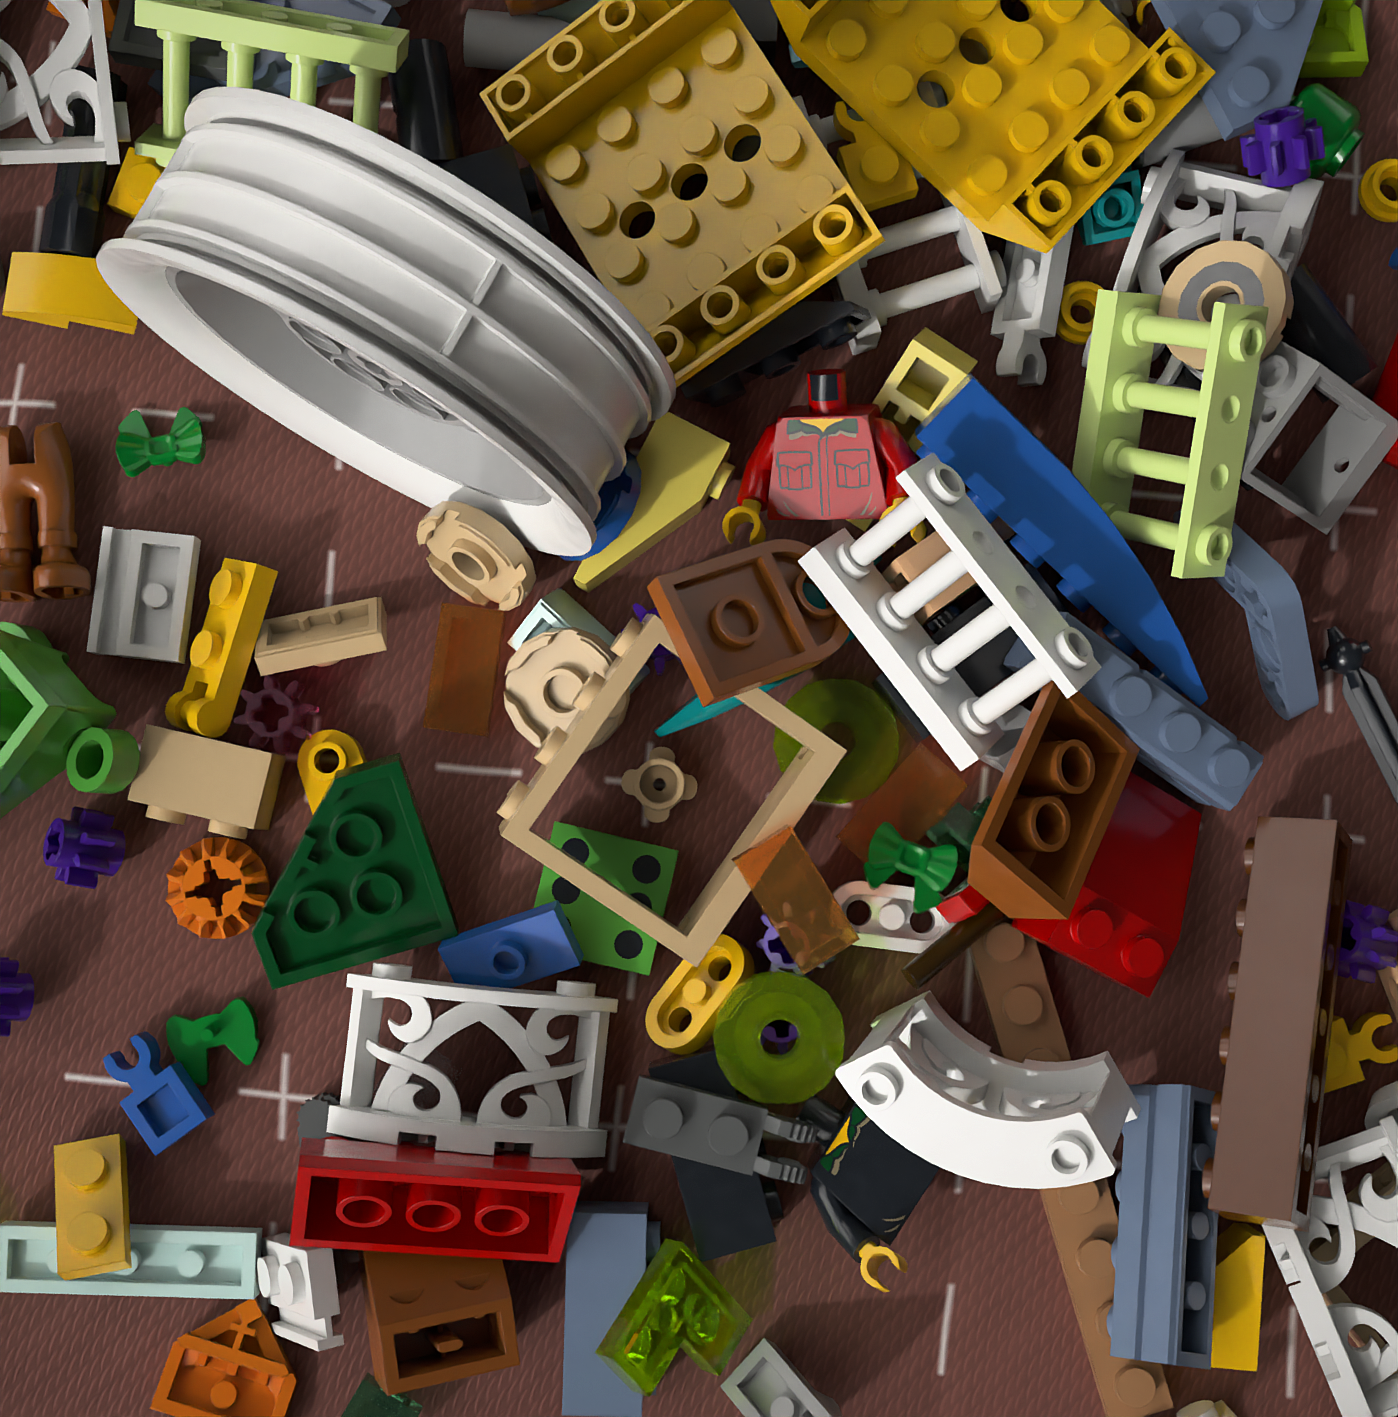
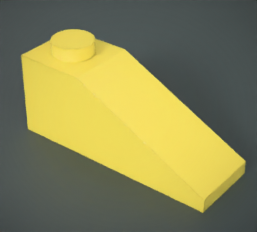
(918, 385)
(678, 474)

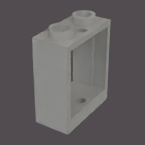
(1354, 433)

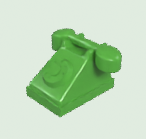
(54, 724)

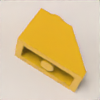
(1238, 1298)

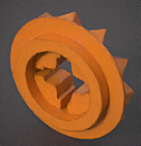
(240, 905)

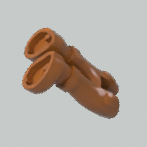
(52, 486)

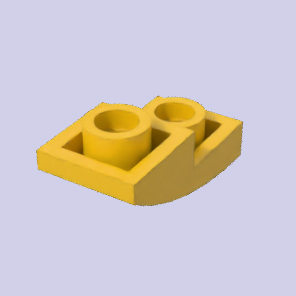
(61, 290)

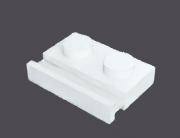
(144, 595)
(303, 1288)

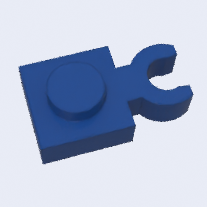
(164, 1101)

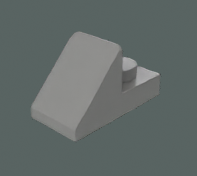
(773, 1387)

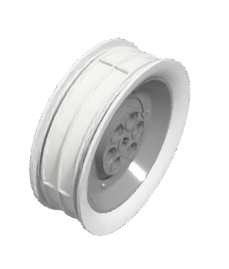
(390, 315)

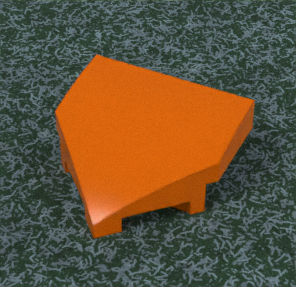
(228, 1369)

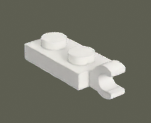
(1029, 308)

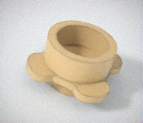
(659, 766)

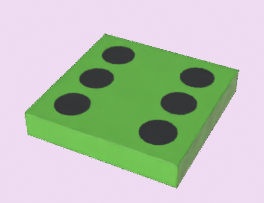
(634, 867)

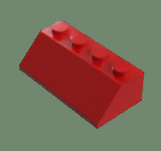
(432, 1200)

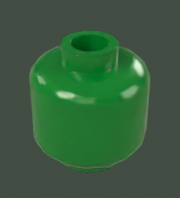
(1339, 123)

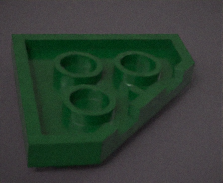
(356, 881)

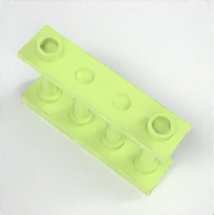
(246, 29)
(1113, 415)

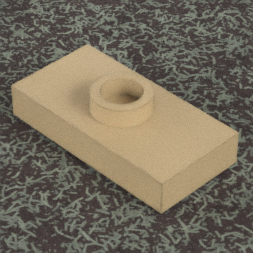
(321, 636)

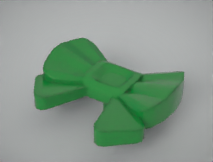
(139, 450)
(930, 866)
(192, 1038)

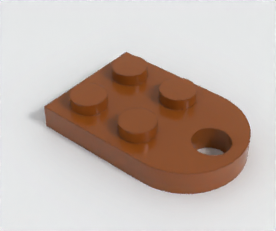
(745, 619)

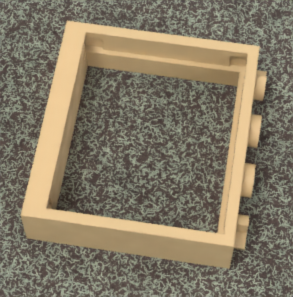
(726, 887)

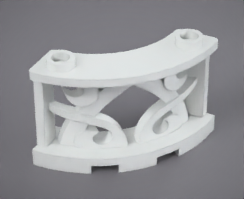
(62, 83)
(1266, 216)
(985, 1113)
(397, 1116)
(1361, 1375)

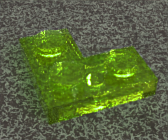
(669, 1309)

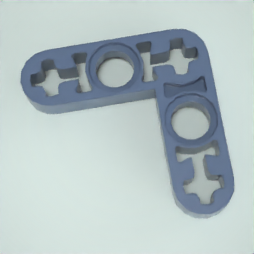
(1274, 624)

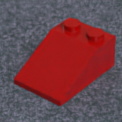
(1133, 892)

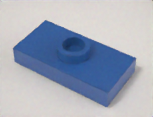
(513, 949)

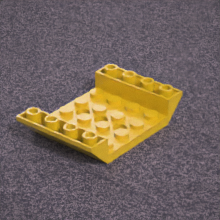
(634, 108)
(1025, 133)

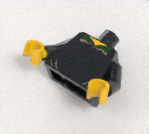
(862, 1182)

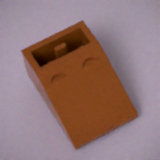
(436, 1318)

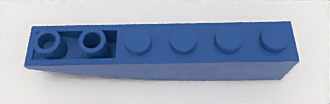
(1056, 523)

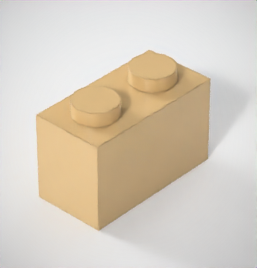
(207, 780)

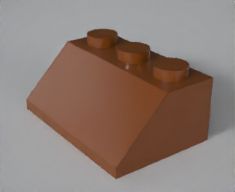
(1051, 808)

